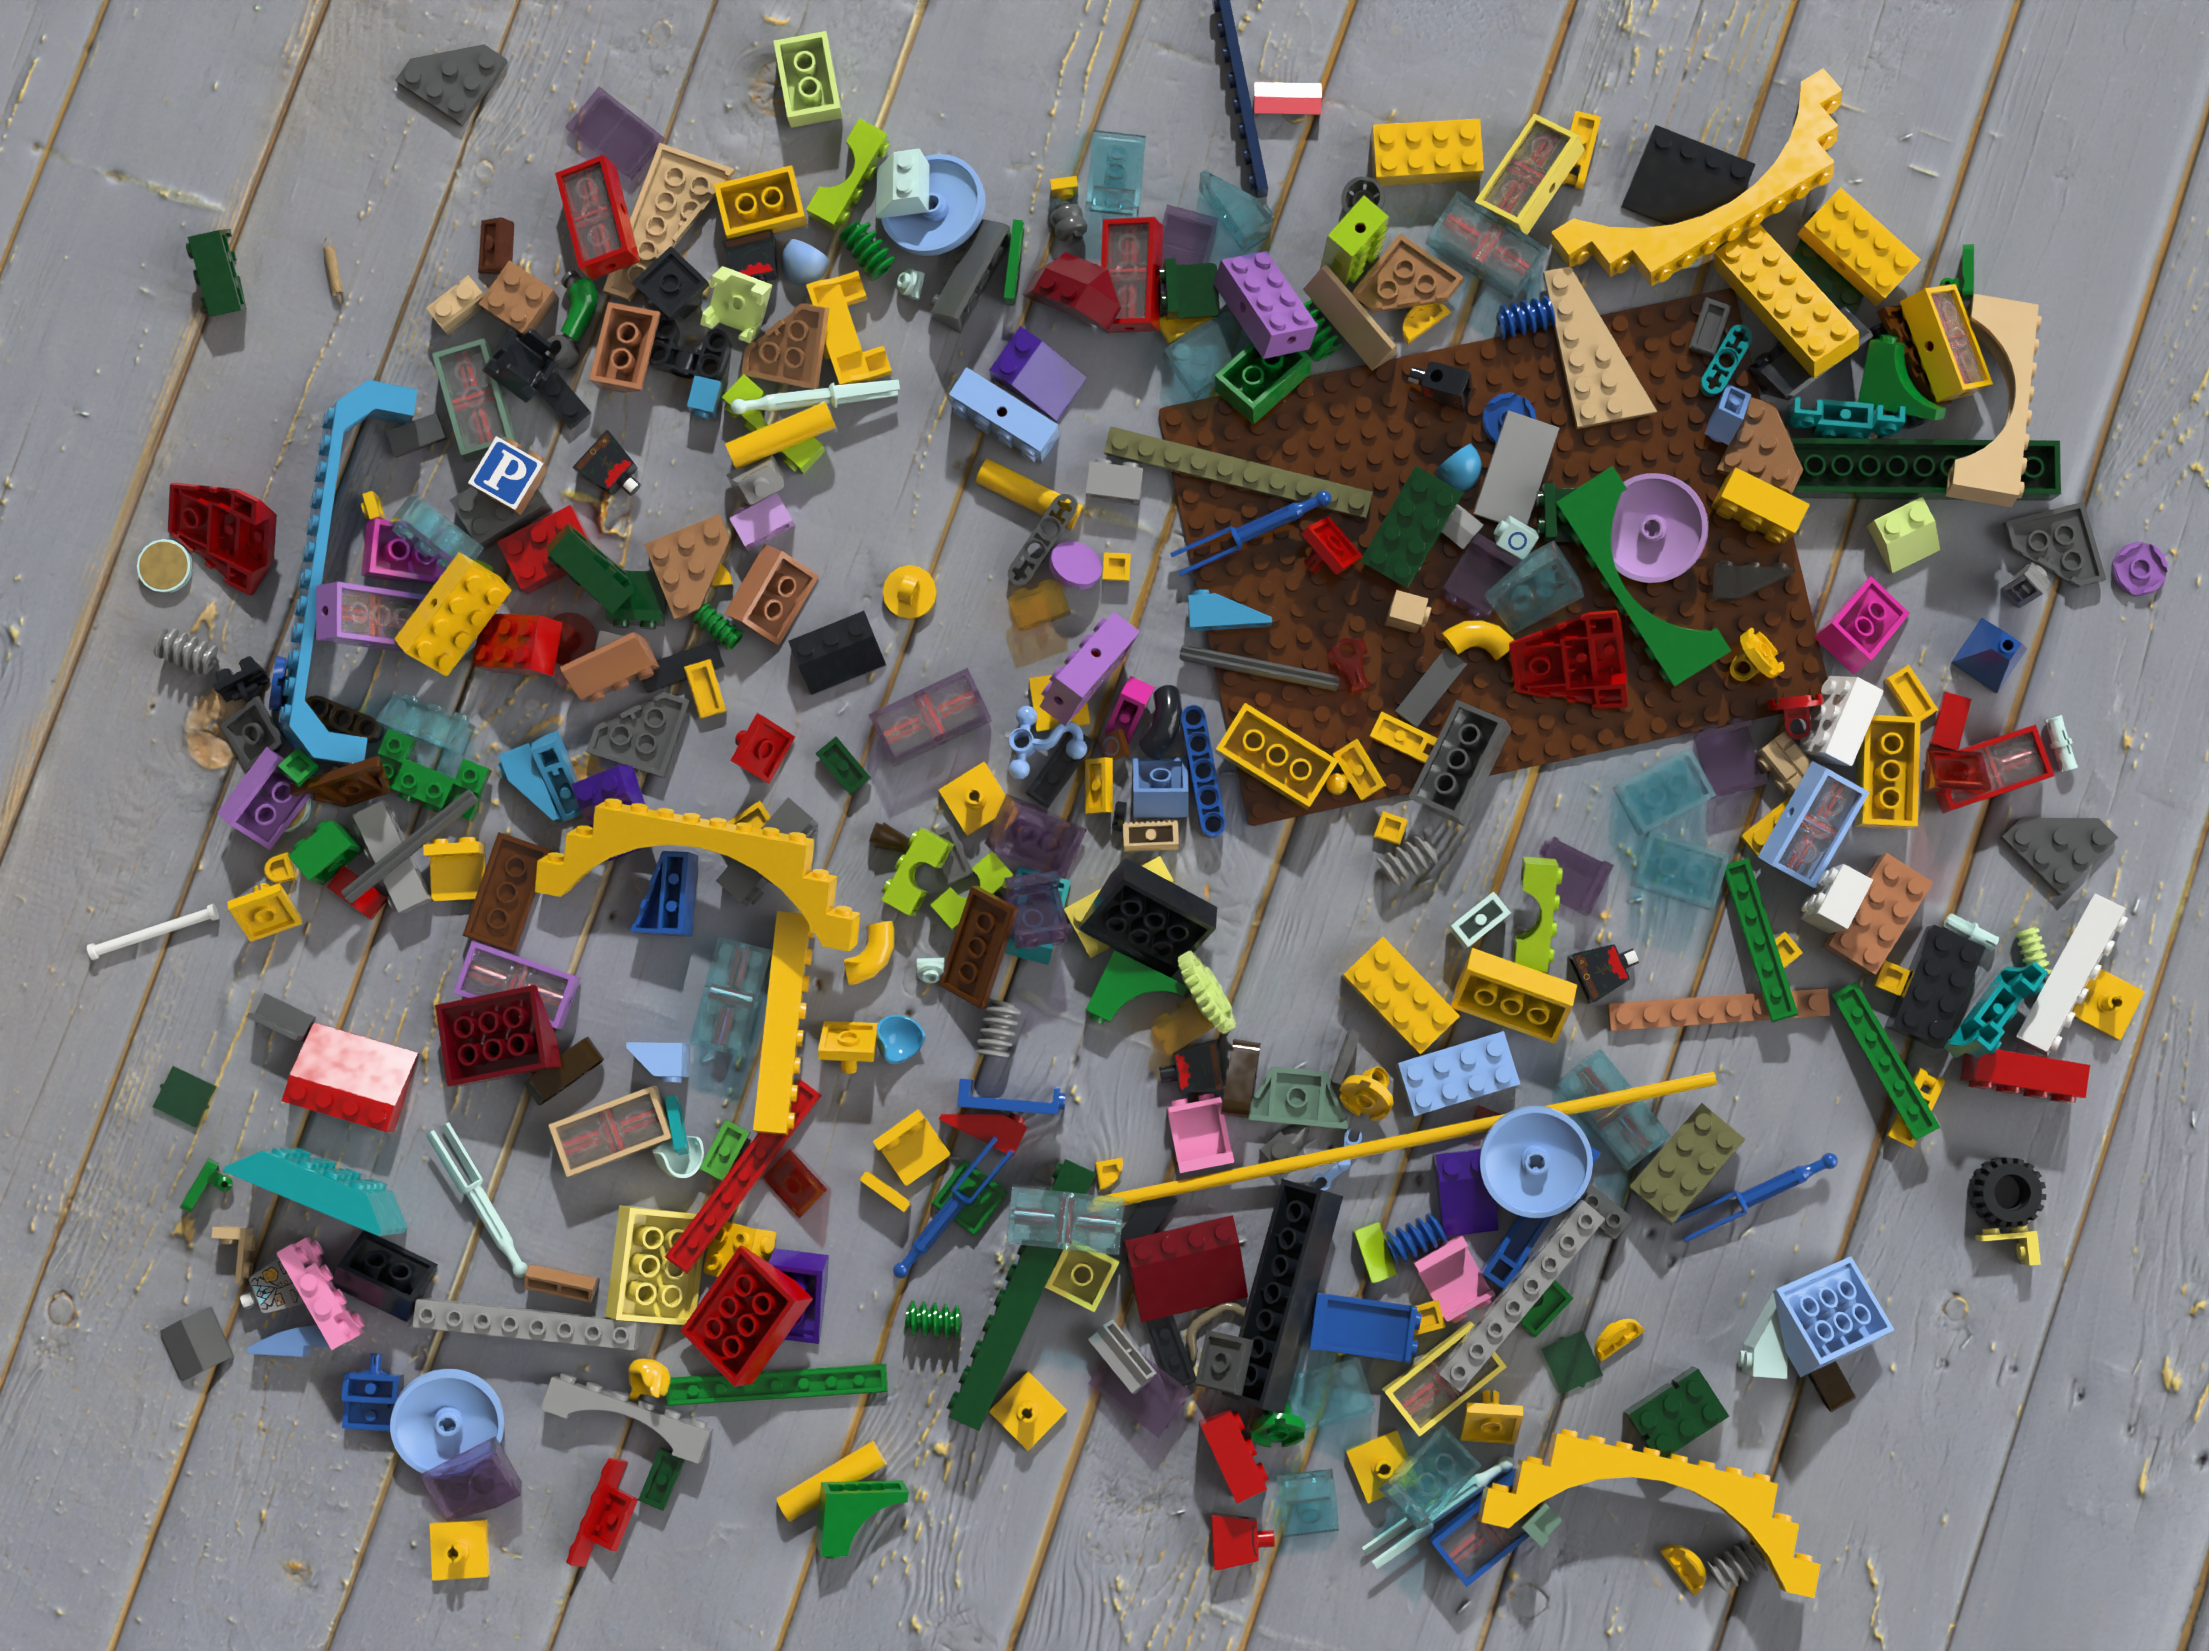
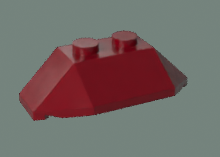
(1076, 290)

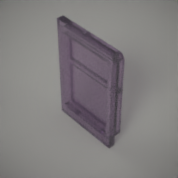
(615, 132)
(1187, 236)
(1152, 1405)

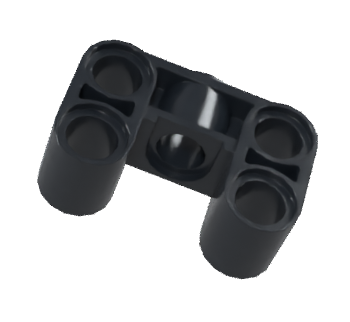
(686, 362)

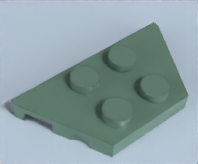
(1297, 1099)

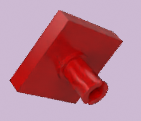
(1330, 547)
(762, 748)

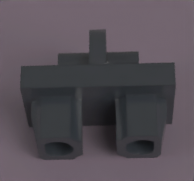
(242, 683)

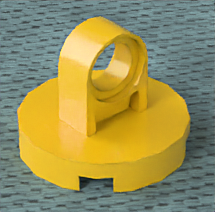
(909, 592)
(1759, 655)
(1367, 1095)

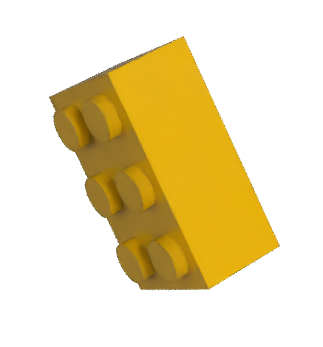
(761, 203)
(1759, 506)

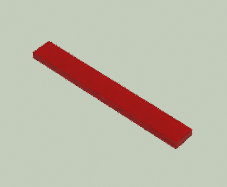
(736, 1186)

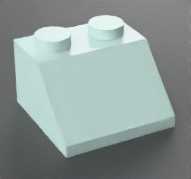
(903, 184)

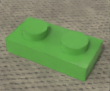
(724, 1150)

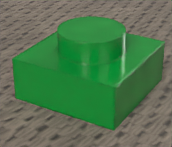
(298, 767)

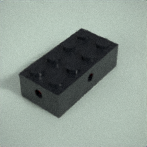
(1935, 987)

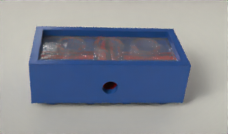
(1476, 1546)

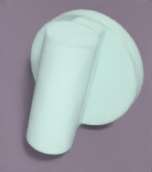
(911, 283)
(930, 969)

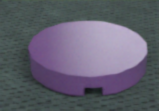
(1075, 565)
(2139, 569)

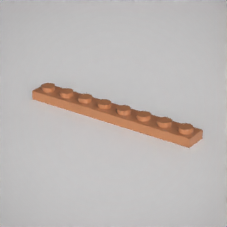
(1709, 1010)

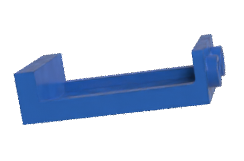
(966, 1099)
(1364, 1327)

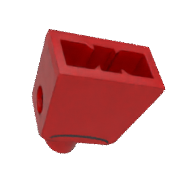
(1237, 1540)

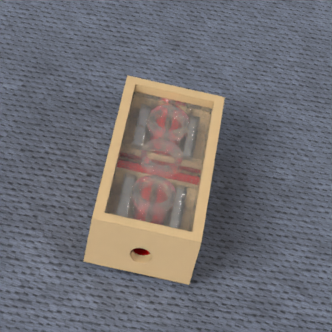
(611, 1131)

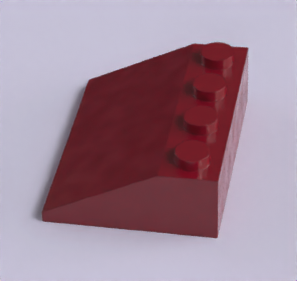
(496, 1036)
(1186, 1268)

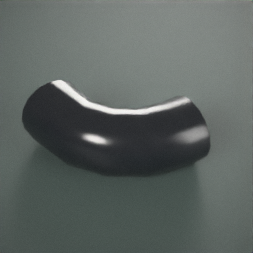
(1165, 723)

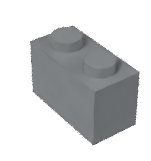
(1114, 482)

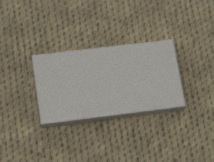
(1516, 469)

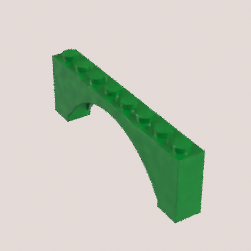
(1676, 648)

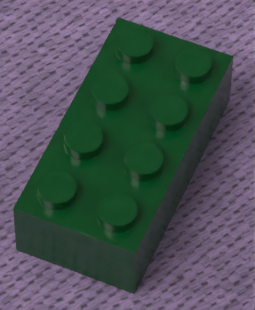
(1412, 527)

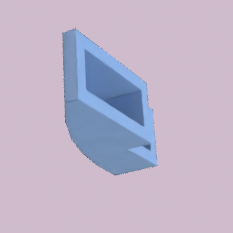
(290, 1342)

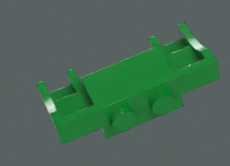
(425, 784)

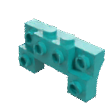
(1844, 419)
(1997, 1006)

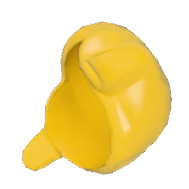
(648, 1378)

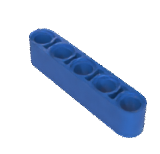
(1205, 758)

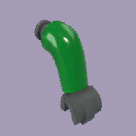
(583, 302)

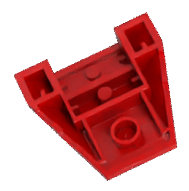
(226, 529)
(1574, 661)

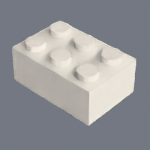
(1842, 720)
(1835, 899)

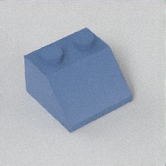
(1160, 787)

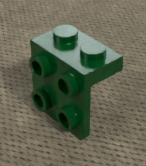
(1189, 290)
(1550, 524)
(644, 606)

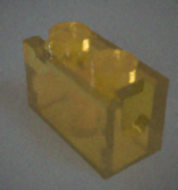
(1038, 605)
(1181, 1027)

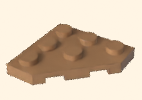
(1406, 278)
(790, 349)
(1763, 448)
(689, 563)

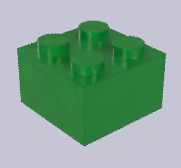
(325, 851)

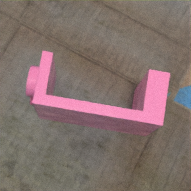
(1453, 1279)

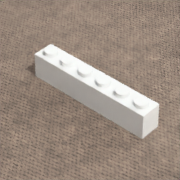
(2071, 974)

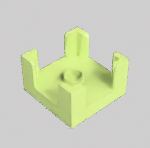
(737, 302)

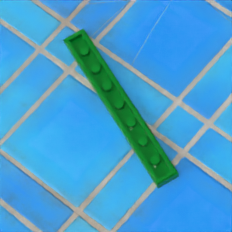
(779, 1385)

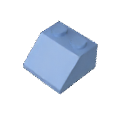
(663, 1059)

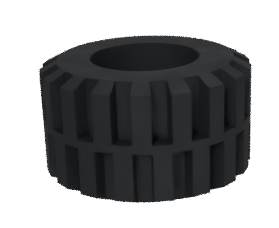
(2029, 1192)

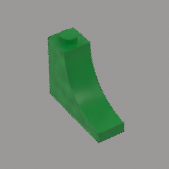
(1888, 383)
(1124, 981)
(847, 1506)

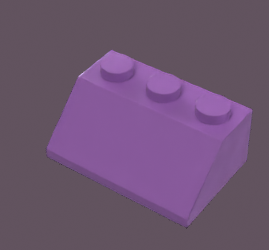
(263, 801)

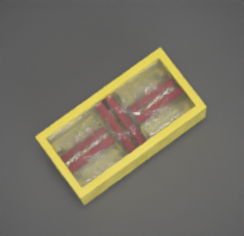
(1531, 173)
(1426, 1396)

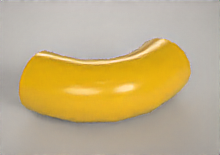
(1478, 634)
(874, 956)

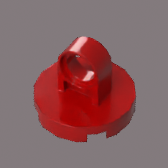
(1794, 708)

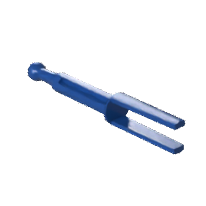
(1256, 528)
(1762, 1192)
(947, 1213)

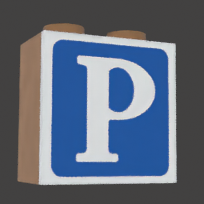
(509, 474)

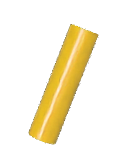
(780, 435)
(1022, 490)
(848, 1469)

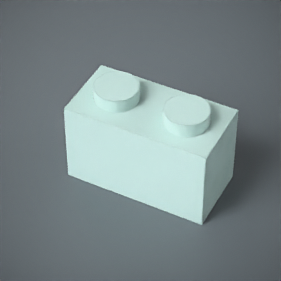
(1479, 920)

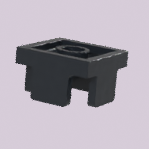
(671, 285)
(521, 363)

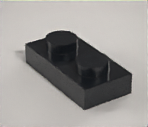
(563, 400)

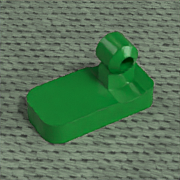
(1966, 284)
(207, 1175)

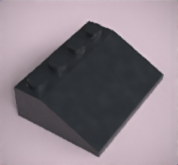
(1684, 178)
(1148, 917)

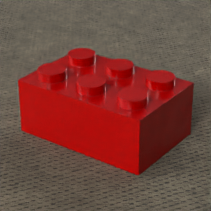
(528, 552)
(518, 645)
(1234, 1454)

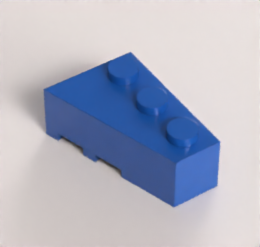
(670, 898)

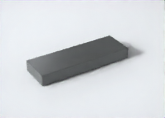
(1430, 687)

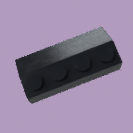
(1782, 375)

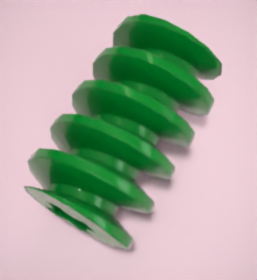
(866, 249)
(1321, 345)
(933, 1320)

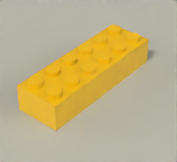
(1786, 300)

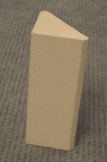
(1350, 318)

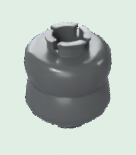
(1068, 222)

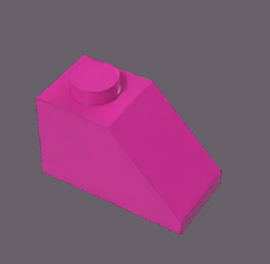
(1130, 707)

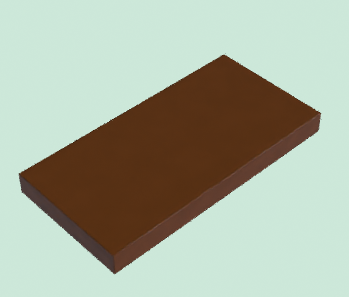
(505, 893)
(978, 946)

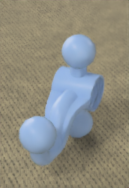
(1026, 717)

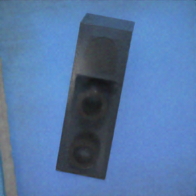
(1735, 583)

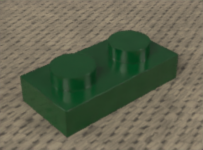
(843, 766)
(661, 1479)

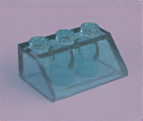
(427, 723)

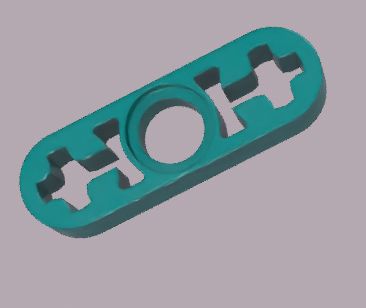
(1722, 380)

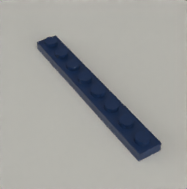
(1242, 102)

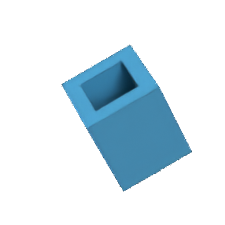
(705, 397)

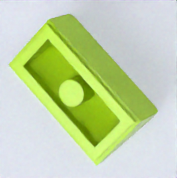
(1374, 1252)

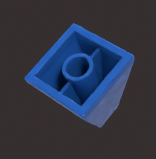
(1989, 655)

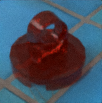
(576, 637)

